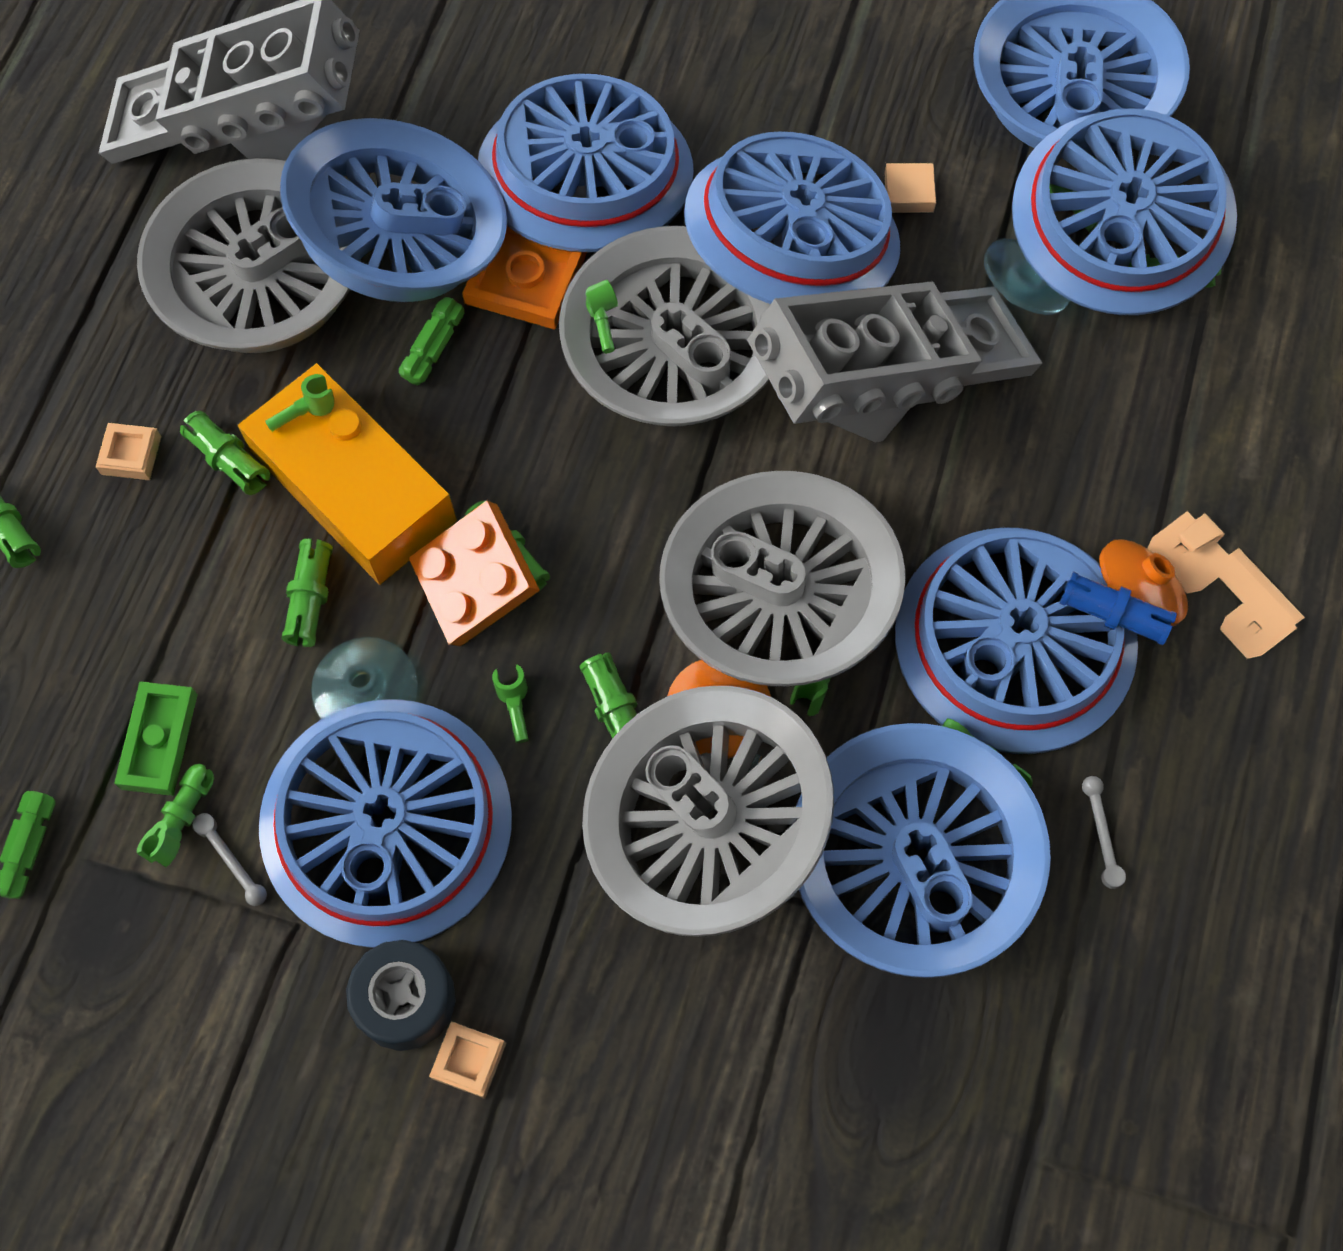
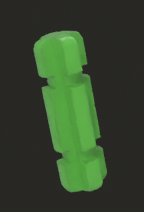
(431, 341)
(24, 842)

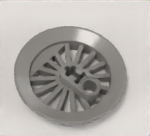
(234, 276)
(662, 337)
(782, 583)
(653, 752)

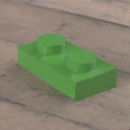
(156, 738)

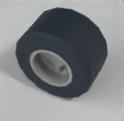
(386, 981)

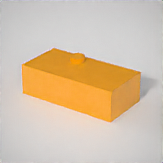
(351, 478)

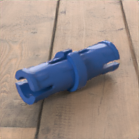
(1118, 608)

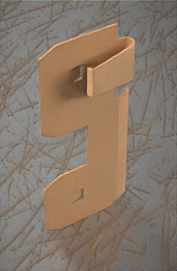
(1208, 561)

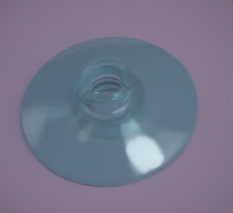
(1018, 281)
(386, 664)

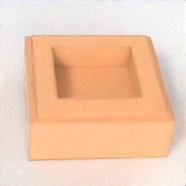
(910, 187)
(128, 451)
(467, 1059)

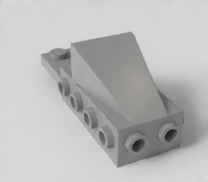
(240, 84)
(884, 349)

